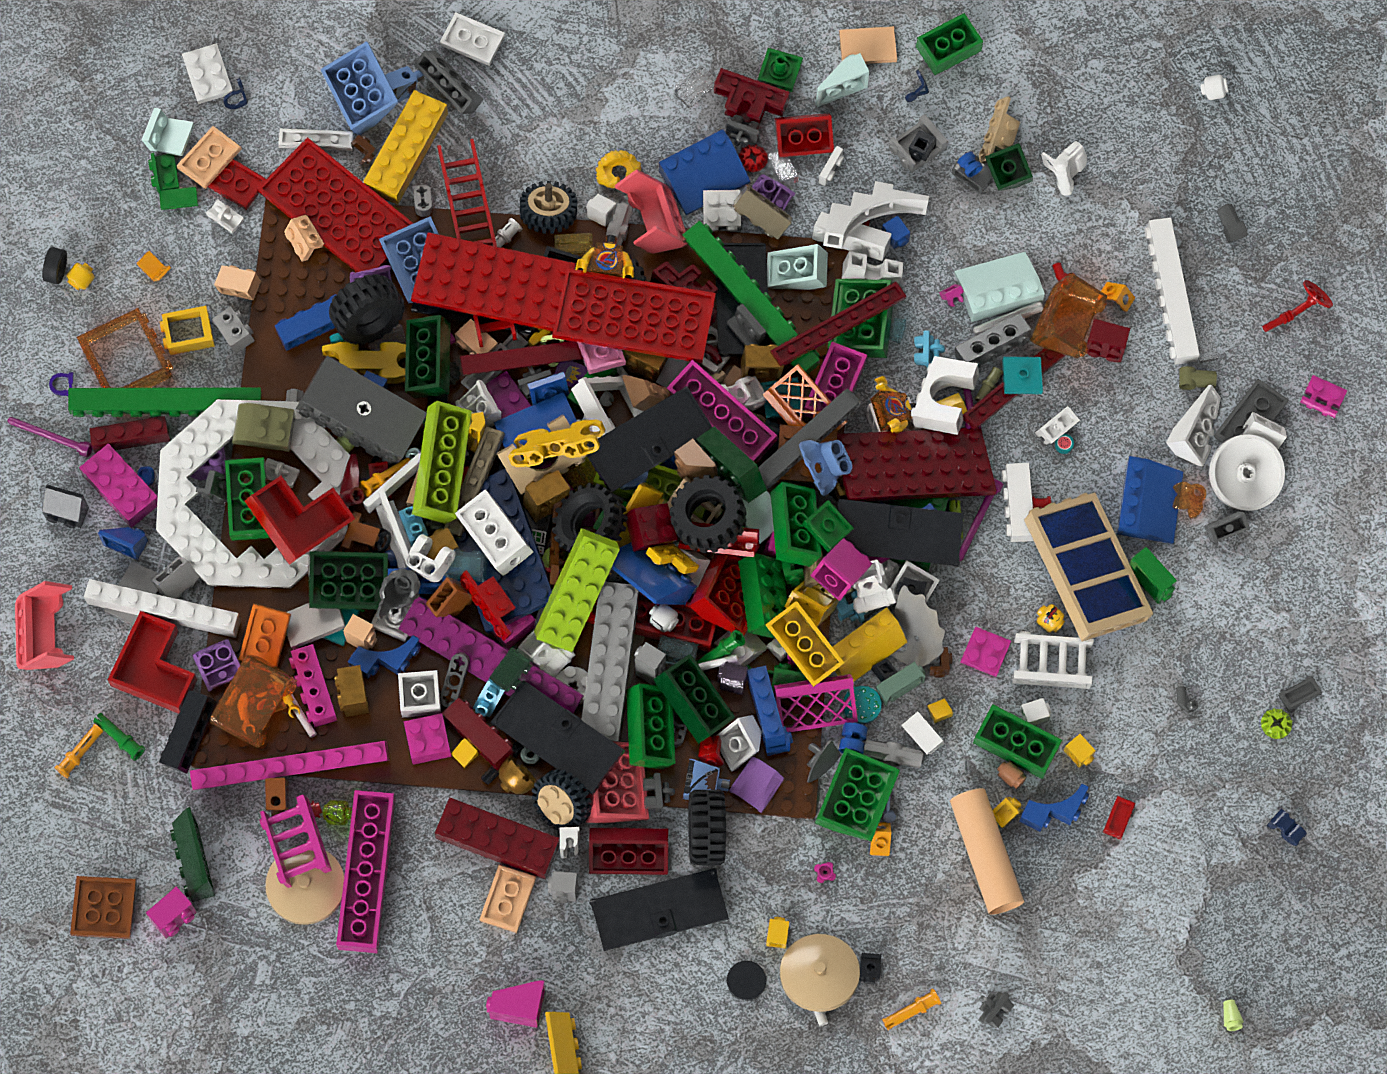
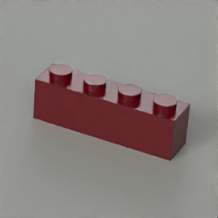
(130, 434)
(478, 733)

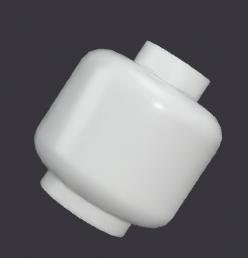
(1214, 87)
(663, 617)

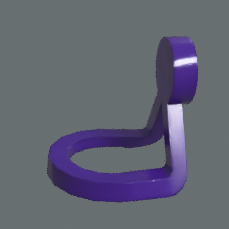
(70, 381)

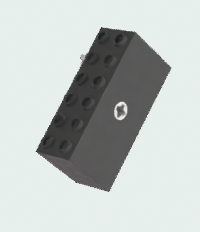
(361, 411)

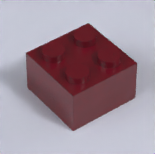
(1107, 340)
(650, 526)

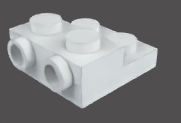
(719, 209)

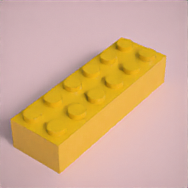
(406, 146)

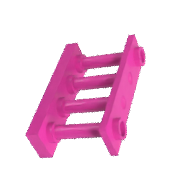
(314, 843)

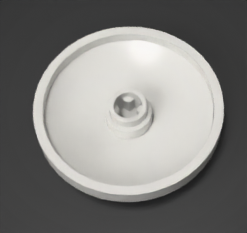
(1247, 472)

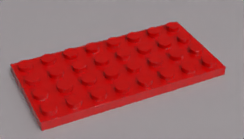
(337, 203)
(490, 281)
(634, 315)

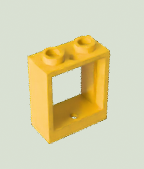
(187, 345)
(813, 601)

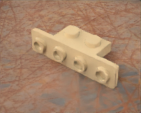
(1001, 130)

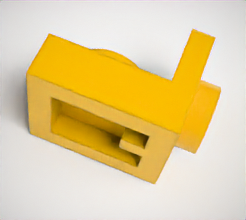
(536, 337)
(1007, 811)

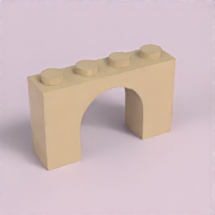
(524, 475)

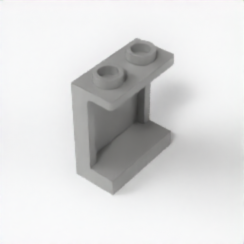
(901, 144)

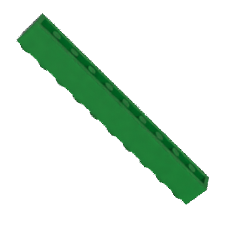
(745, 290)
(152, 400)

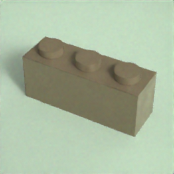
(762, 212)

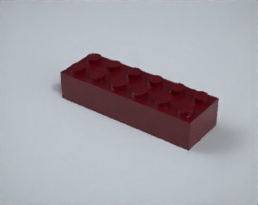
(497, 838)

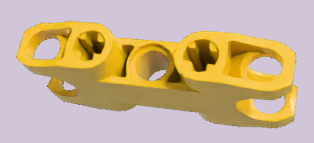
(378, 362)
(548, 444)

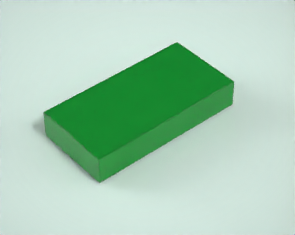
(178, 198)

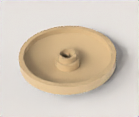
(312, 893)
(819, 972)

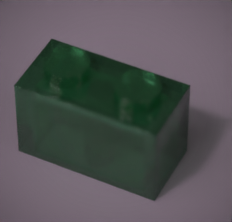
(511, 669)

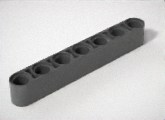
(815, 430)

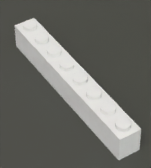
(1172, 291)
(163, 607)

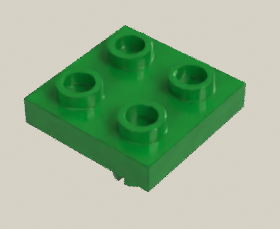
(780, 69)

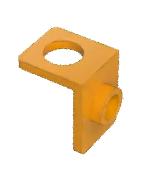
(152, 266)
(1116, 293)
(881, 841)

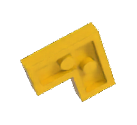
(671, 554)

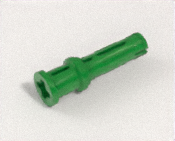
(725, 646)
(124, 741)

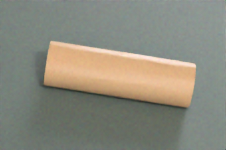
(986, 851)

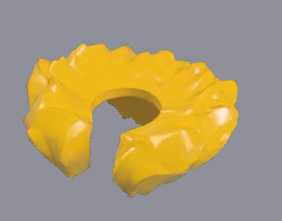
(613, 159)

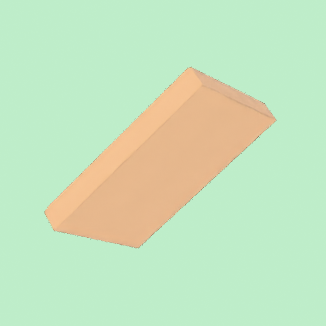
(874, 44)
(209, 157)
(508, 898)

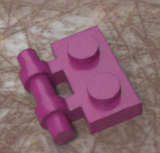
(1325, 392)

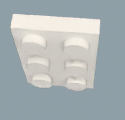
(472, 39)
(207, 73)

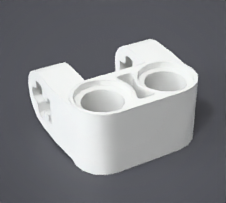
(441, 563)

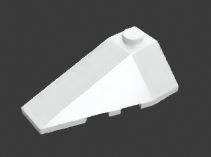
(1192, 433)

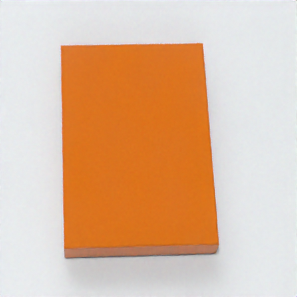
(265, 634)

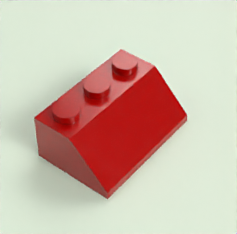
(804, 135)

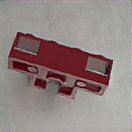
(749, 97)
(687, 278)

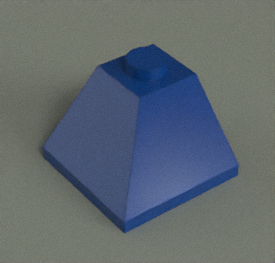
(124, 540)

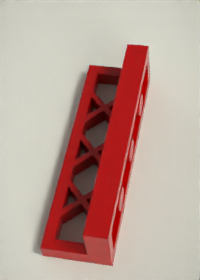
(748, 540)

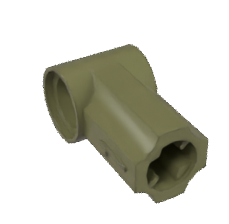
(1191, 378)

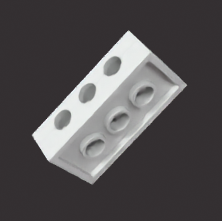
(494, 532)

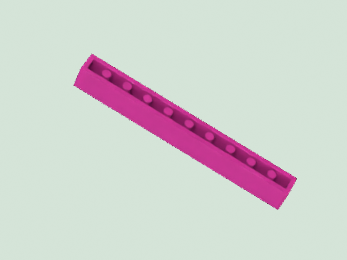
(289, 765)

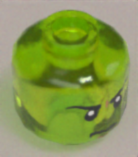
(337, 812)

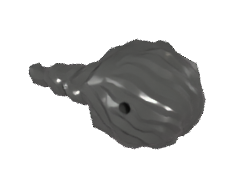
(398, 590)

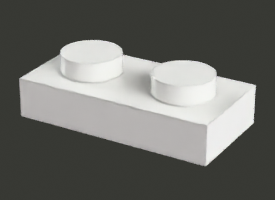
(828, 171)

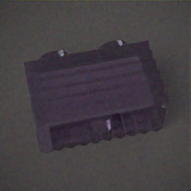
(732, 677)

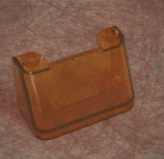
(1068, 316)
(252, 700)

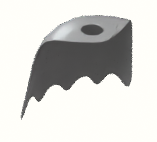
(918, 620)

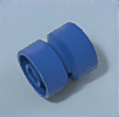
(853, 739)

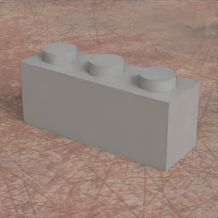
(649, 663)

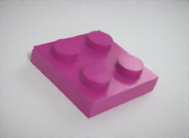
(985, 651)

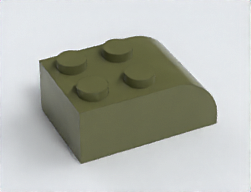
(264, 426)

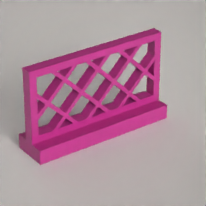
(802, 688)

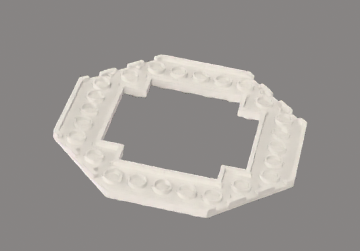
(194, 540)

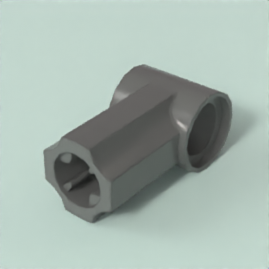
(1233, 227)

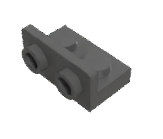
(746, 327)
(215, 488)

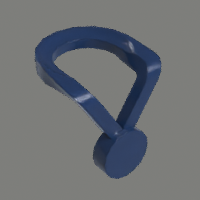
(913, 95)
(240, 104)

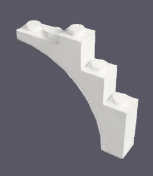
(883, 201)

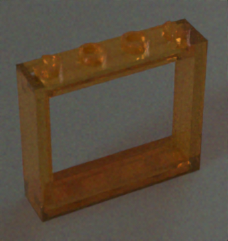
(145, 382)

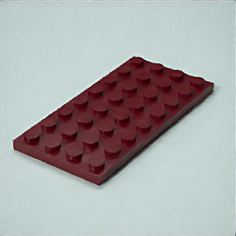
(917, 465)

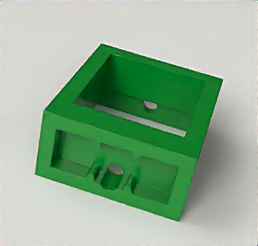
(1153, 576)

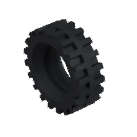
(582, 503)

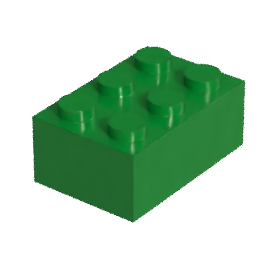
(949, 44)

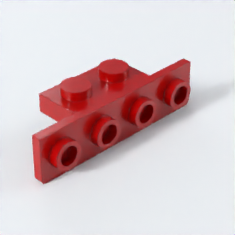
(491, 600)

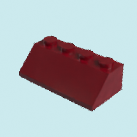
(628, 851)

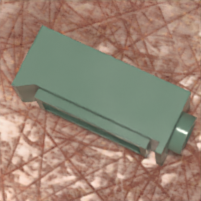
(900, 683)

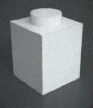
(601, 209)
(1035, 711)

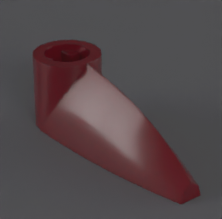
(350, 490)

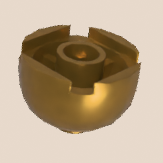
(515, 777)

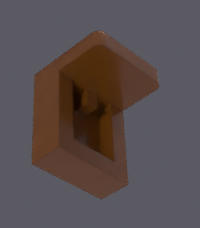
(364, 146)
(942, 670)

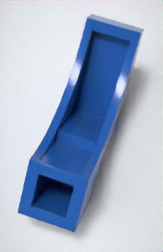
(394, 660)
(1037, 814)

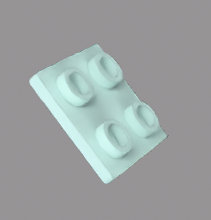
(167, 134)

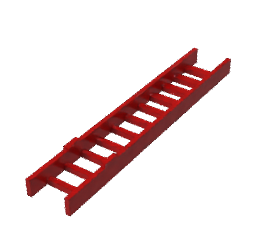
(492, 326)

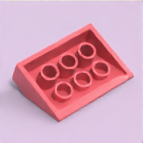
(620, 794)

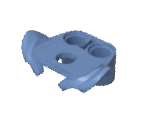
(832, 459)

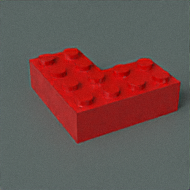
(296, 527)
(143, 668)

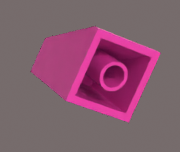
(841, 569)
(517, 1004)

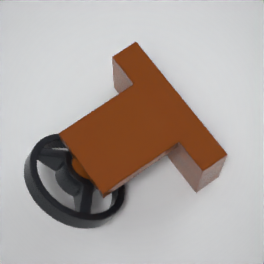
(365, 535)

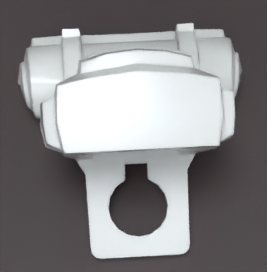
(1066, 166)
(747, 392)
(872, 590)
(546, 656)

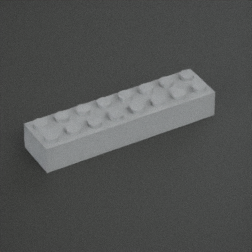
(610, 659)

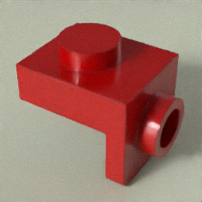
(710, 751)

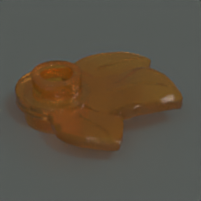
(1187, 499)

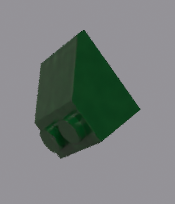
(1009, 168)

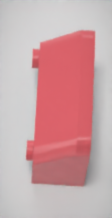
(658, 212)
(37, 627)

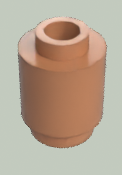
(1011, 774)

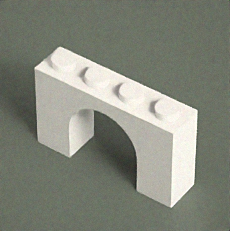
(942, 374)

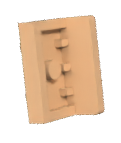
(303, 236)

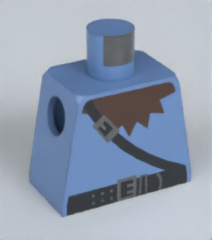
(404, 81)
(703, 777)

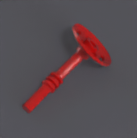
(1315, 296)

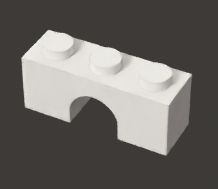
(856, 267)

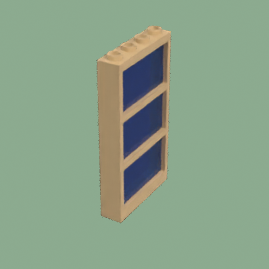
(1088, 566)

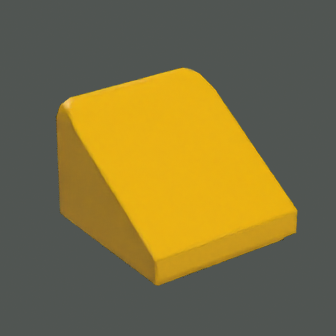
(940, 710)
(465, 752)

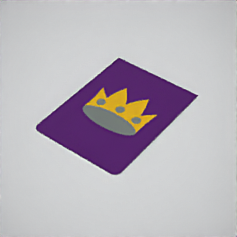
(572, 371)

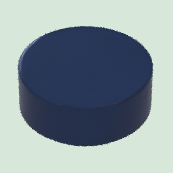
(392, 562)

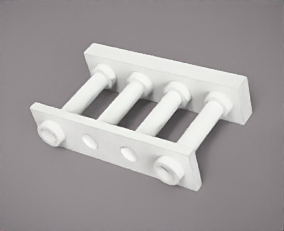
(1042, 676)

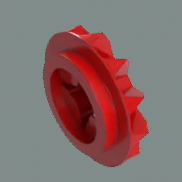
(749, 164)

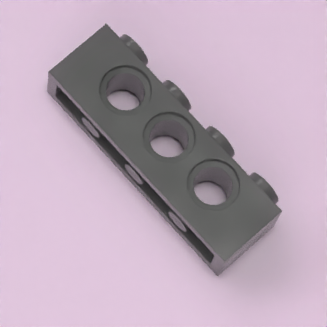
(448, 82)
(997, 335)

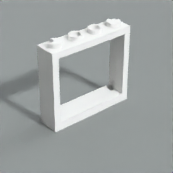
(589, 402)

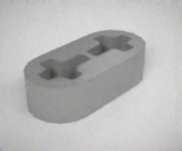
(418, 200)

